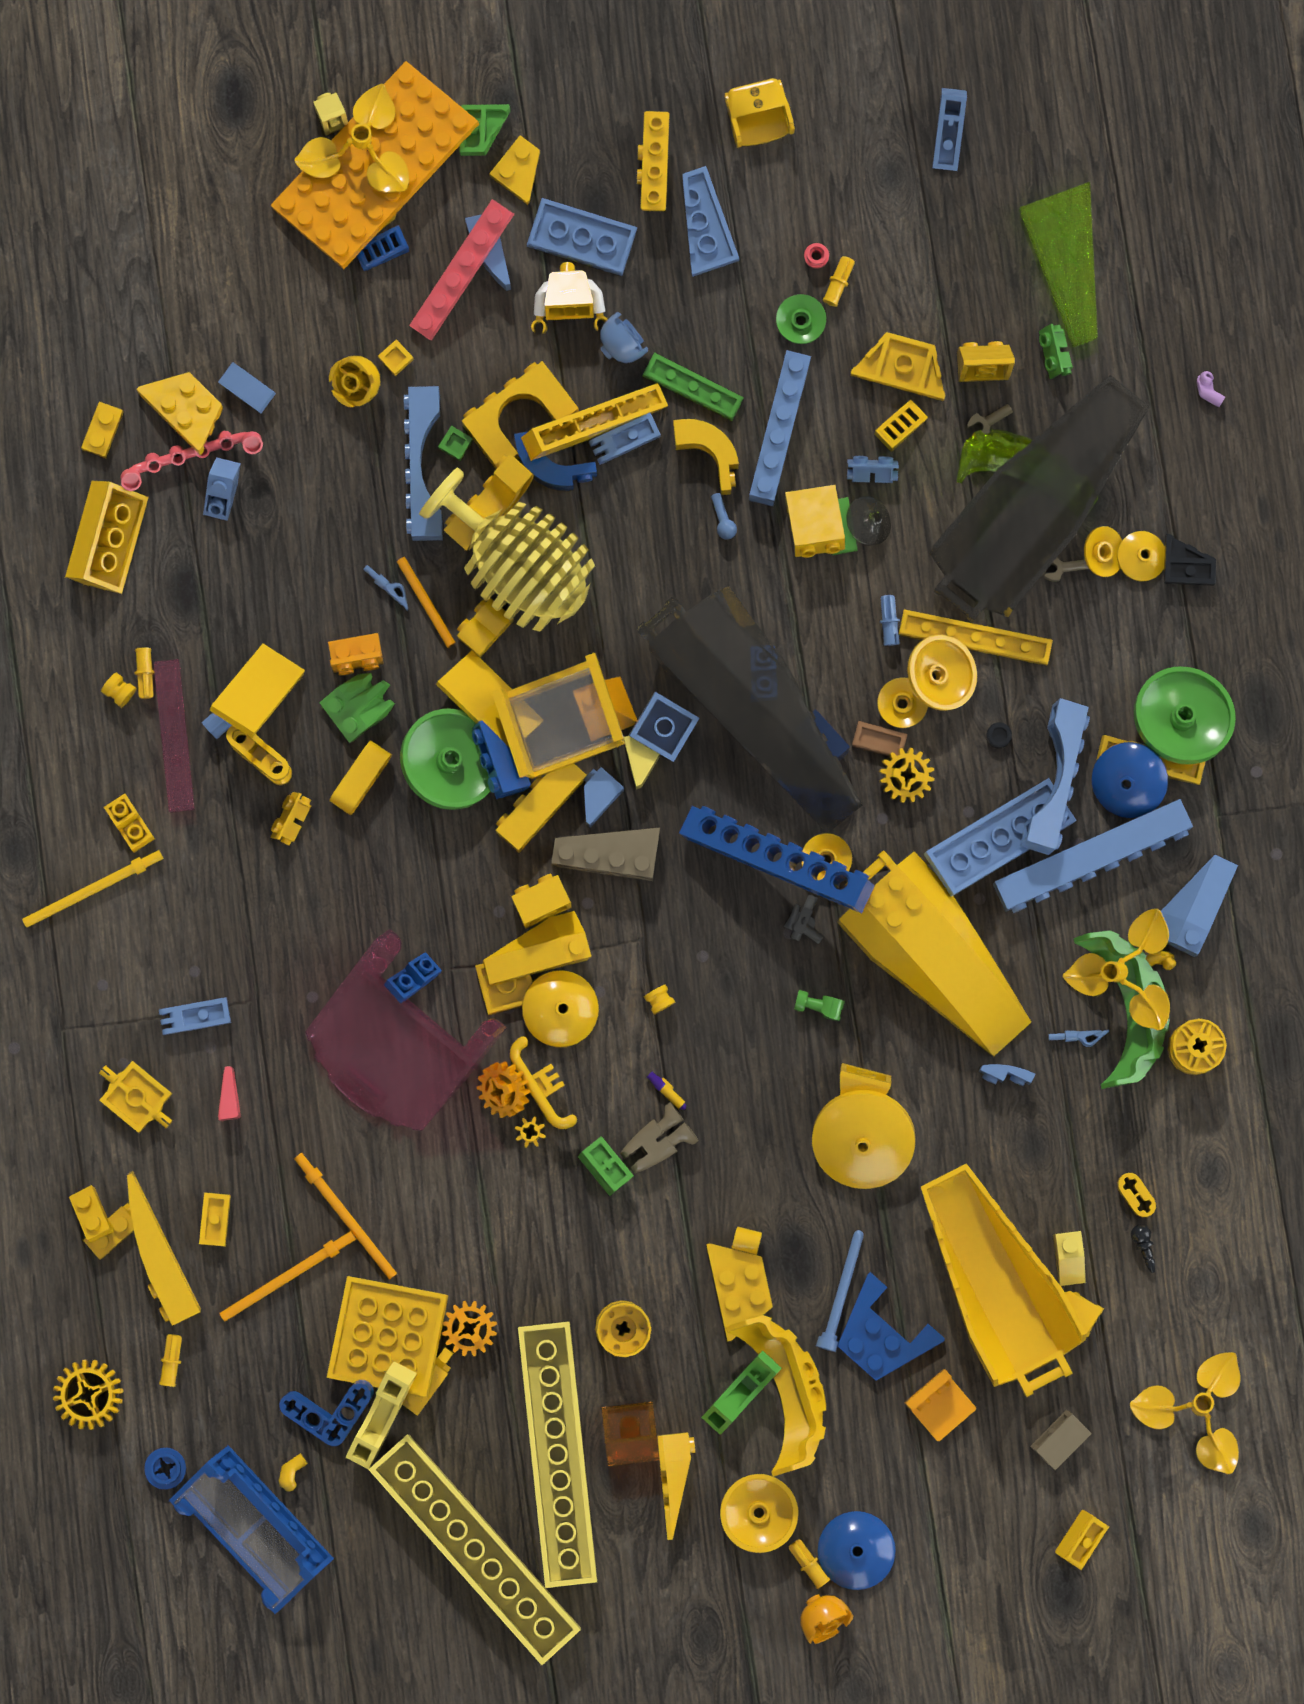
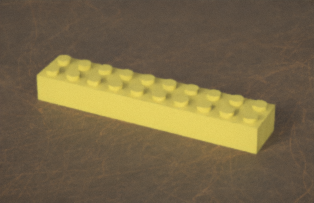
(557, 1454)
(475, 1549)

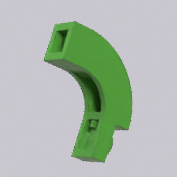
(741, 1392)

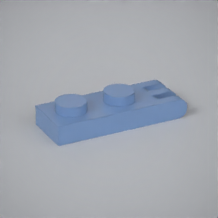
(625, 438)
(196, 1016)

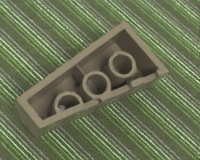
(612, 853)

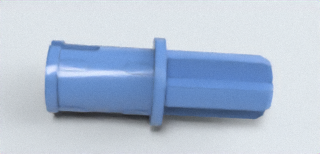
(889, 621)

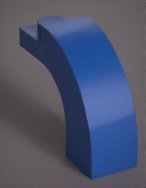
(552, 474)

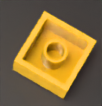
(541, 900)

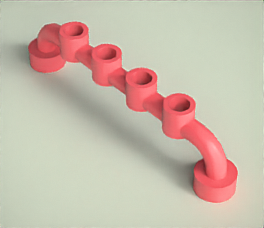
(131, 477)

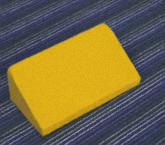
(1081, 1539)

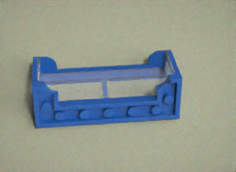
(253, 1527)

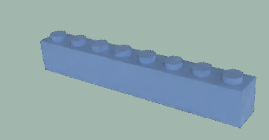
(1093, 855)

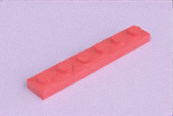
(461, 269)

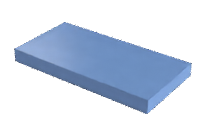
(582, 236)

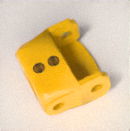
(759, 113)

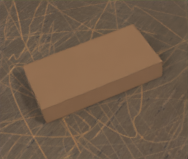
(878, 739)

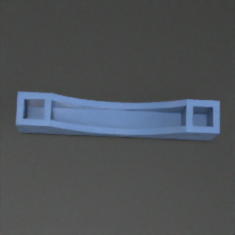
(423, 413)
(779, 428)
(1066, 729)

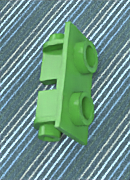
(1052, 340)

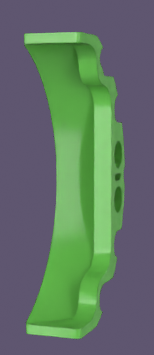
(1142, 1043)

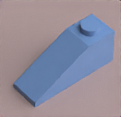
(949, 129)

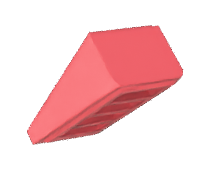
(229, 1101)

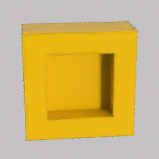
(395, 357)

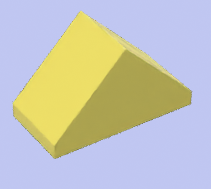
(641, 760)

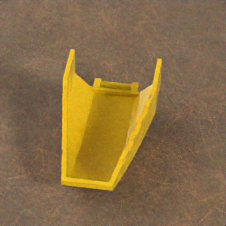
(935, 952)
(1003, 1290)

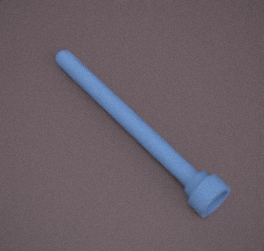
(828, 1338)

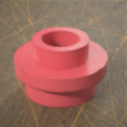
(816, 248)

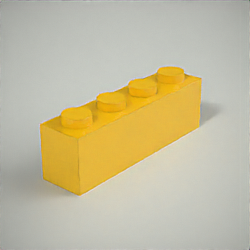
(539, 805)

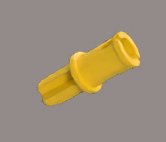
(838, 281)
(144, 673)
(170, 1360)
(808, 1563)

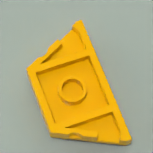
(903, 365)
(184, 406)
(739, 1285)

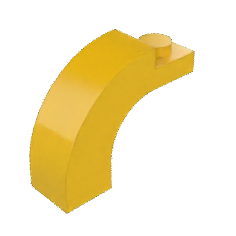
(706, 437)

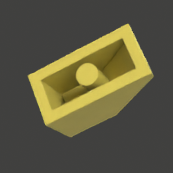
(330, 112)
(1069, 1258)

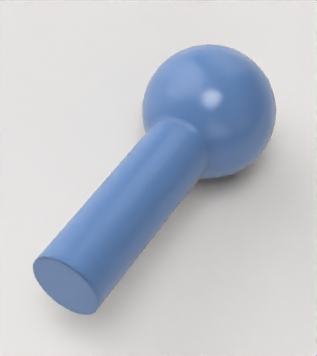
(726, 528)

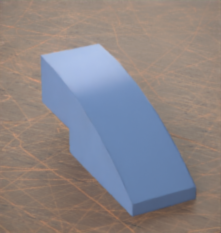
(495, 261)

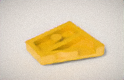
(518, 169)

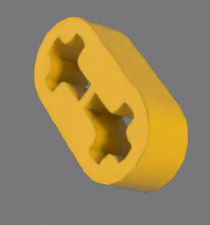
(1141, 1191)

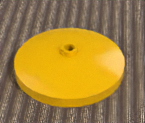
(867, 1119)

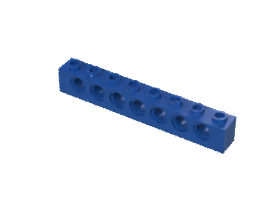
(852, 896)

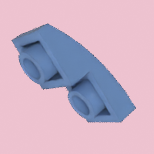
(247, 387)
(997, 1072)

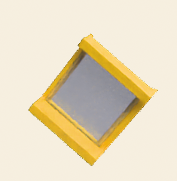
(559, 719)

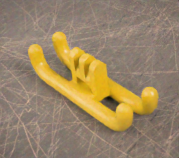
(540, 1086)

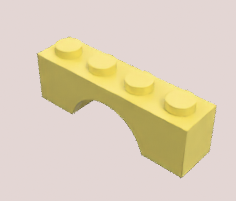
(381, 1415)

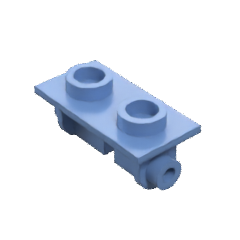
(863, 467)

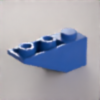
(498, 762)

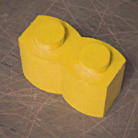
(483, 628)

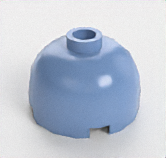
(621, 340)

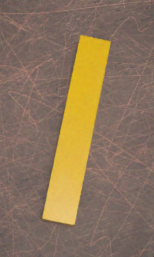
(977, 637)

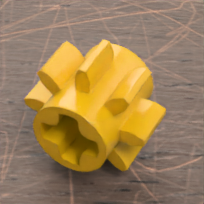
(526, 1126)

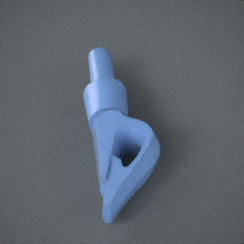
(390, 588)
(1070, 1036)

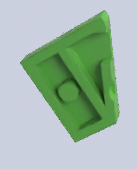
(491, 120)

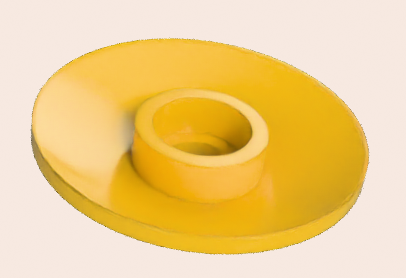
(1101, 551)
(1130, 556)
(888, 708)
(831, 846)

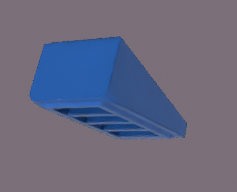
(393, 253)

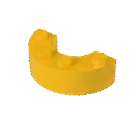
(500, 492)

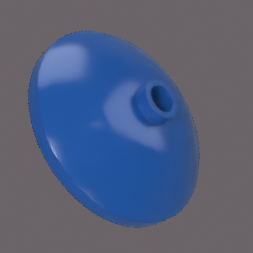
(1139, 766)
(842, 1536)

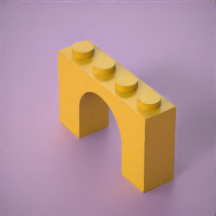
(536, 385)

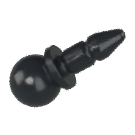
(1141, 1236)

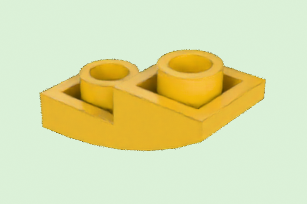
(129, 823)

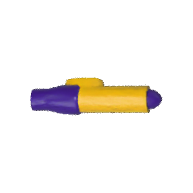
(666, 1089)

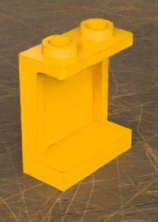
(815, 521)

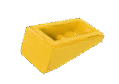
(886, 439)

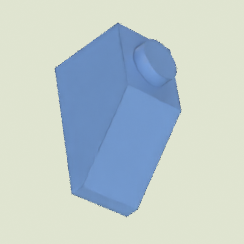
(600, 793)

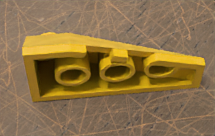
(547, 946)
(674, 1465)

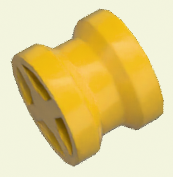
(659, 999)

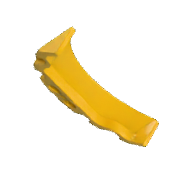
(798, 1387)

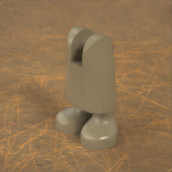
(656, 1143)

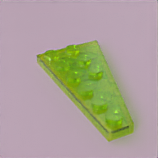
(1064, 245)

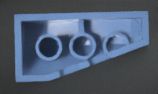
(1197, 904)

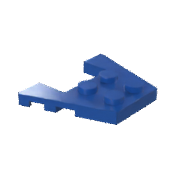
(874, 1342)

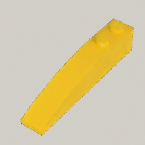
(592, 421)
(160, 1263)

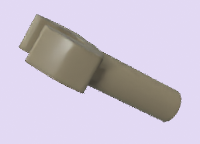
(986, 422)
(1062, 567)

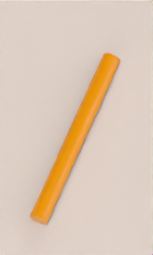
(426, 602)

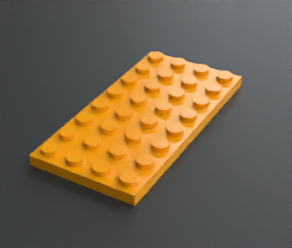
(345, 210)

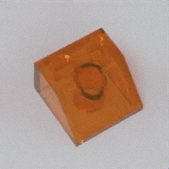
(630, 1433)

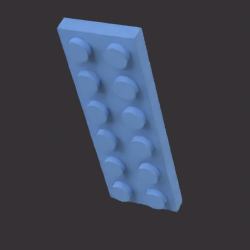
(989, 841)

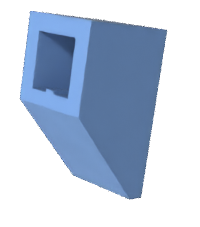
(221, 488)

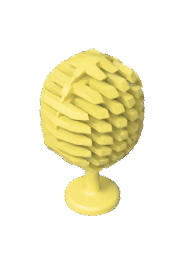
(519, 558)

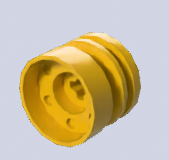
(1193, 1061)
(629, 1342)

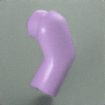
(1206, 389)

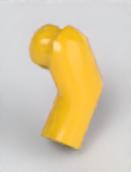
(1162, 958)
(288, 1471)

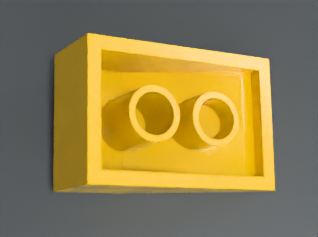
(984, 362)

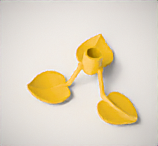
(372, 109)
(1092, 973)
(1218, 1375)

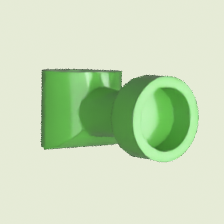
(828, 1006)

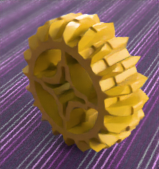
(93, 1405)

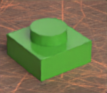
(455, 443)

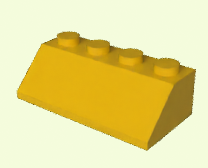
(106, 536)

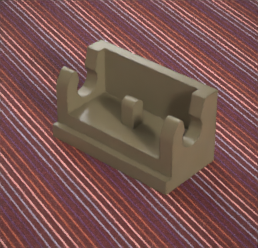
(1061, 1439)

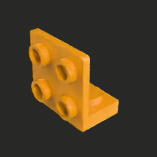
(355, 654)
(940, 1405)

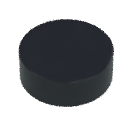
(999, 735)

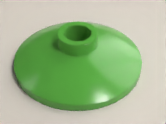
(804, 307)

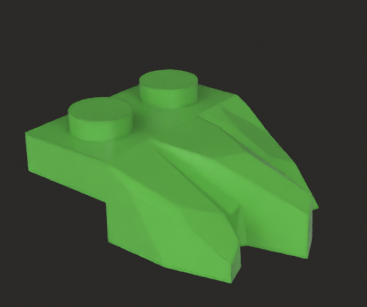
(357, 705)

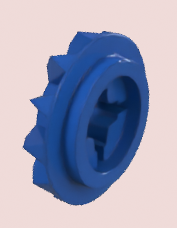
(153, 1464)

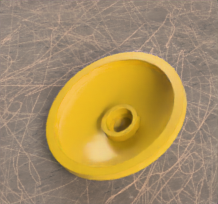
(953, 670)
(542, 1004)
(773, 1527)

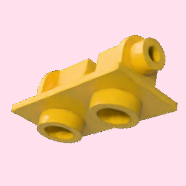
(285, 826)

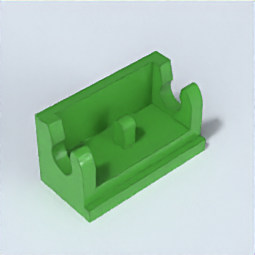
(605, 1166)

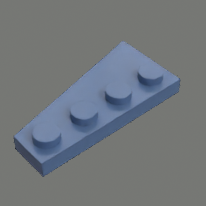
(706, 226)

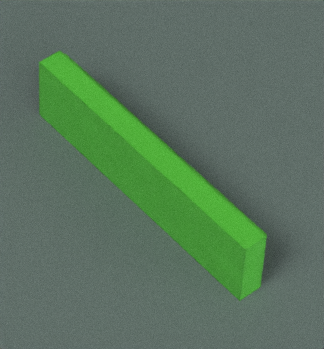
(693, 386)

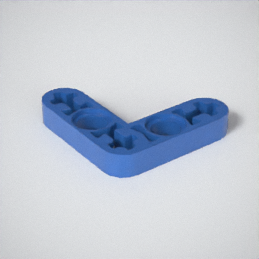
(327, 1421)

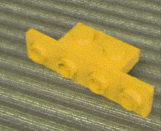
(654, 161)

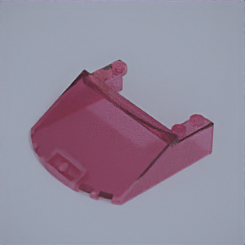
(392, 1053)

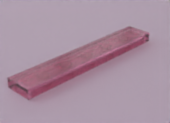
(174, 735)

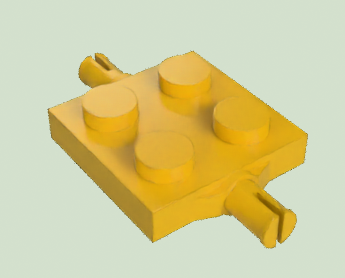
(135, 1096)

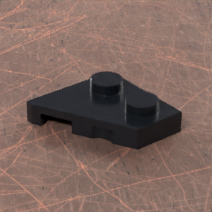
(1187, 565)

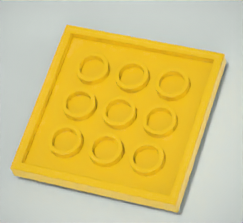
(385, 1326)

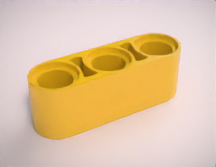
(360, 777)

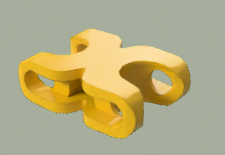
(260, 756)

